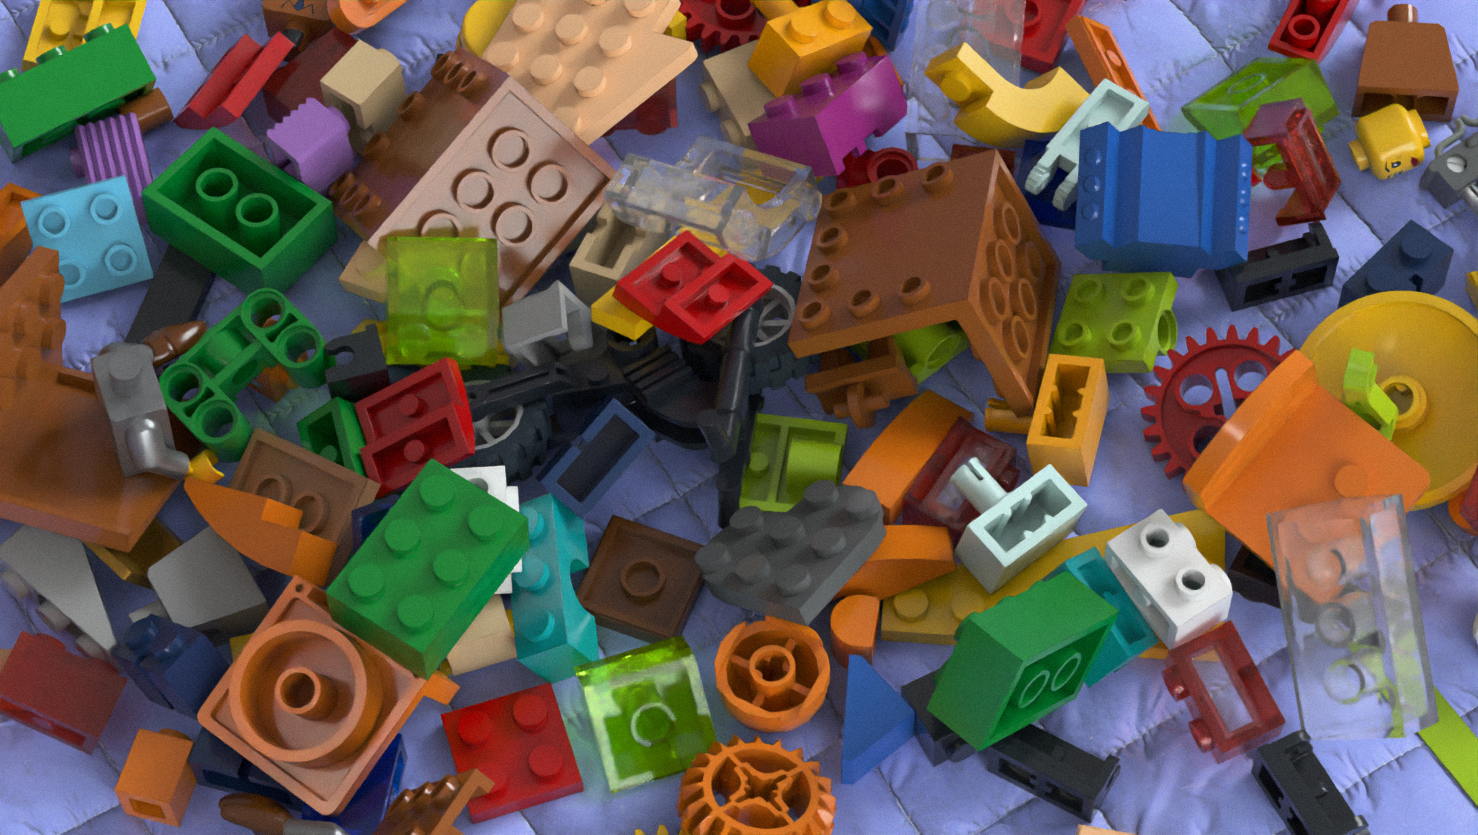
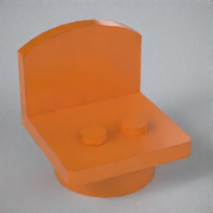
(1293, 450)
(314, 700)

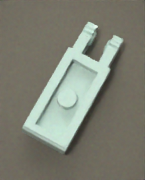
(1104, 104)

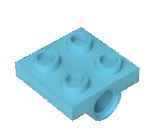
(94, 234)

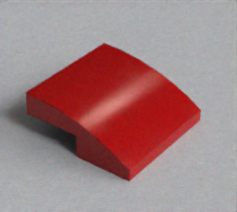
(233, 83)
(691, 289)
(414, 422)

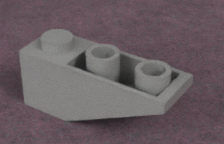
(63, 585)

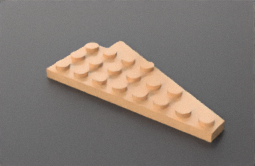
(580, 62)

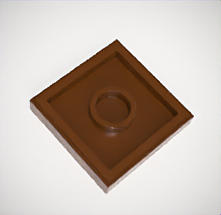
(641, 581)

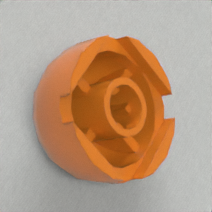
(772, 674)

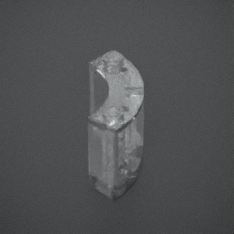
(713, 210)

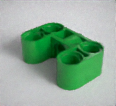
(234, 355)

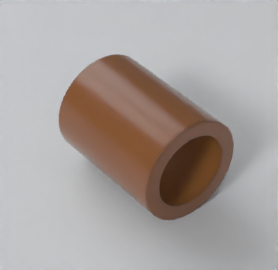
(150, 109)

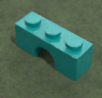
(548, 620)

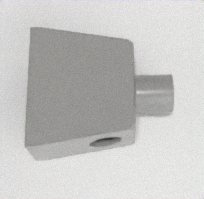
(206, 589)

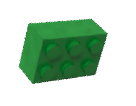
(70, 90)
(239, 215)
(428, 569)
(1021, 659)

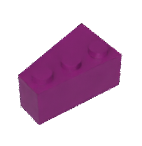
(832, 114)

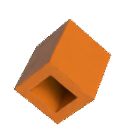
(157, 777)

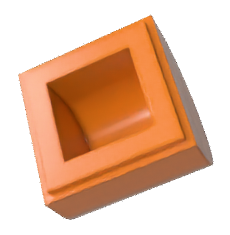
(854, 628)

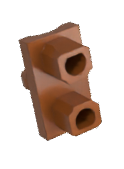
(862, 386)

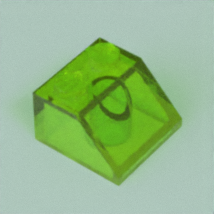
(1235, 100)
(441, 300)
(646, 712)

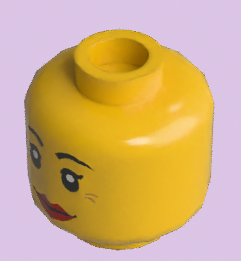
(1389, 141)

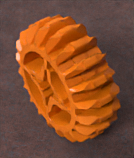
(758, 789)

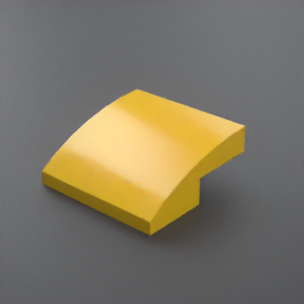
(69, 20)

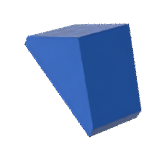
(874, 721)

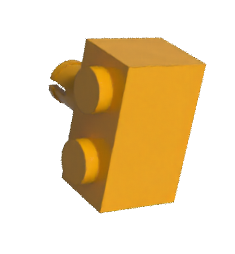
(804, 41)
(1065, 418)

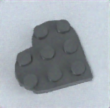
(794, 558)

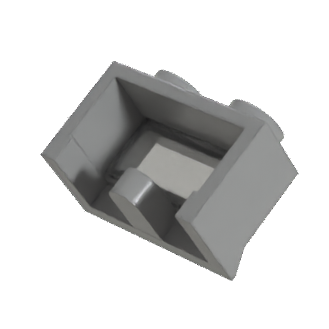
(551, 328)

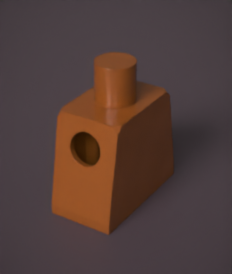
(1407, 67)

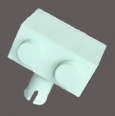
(1013, 525)

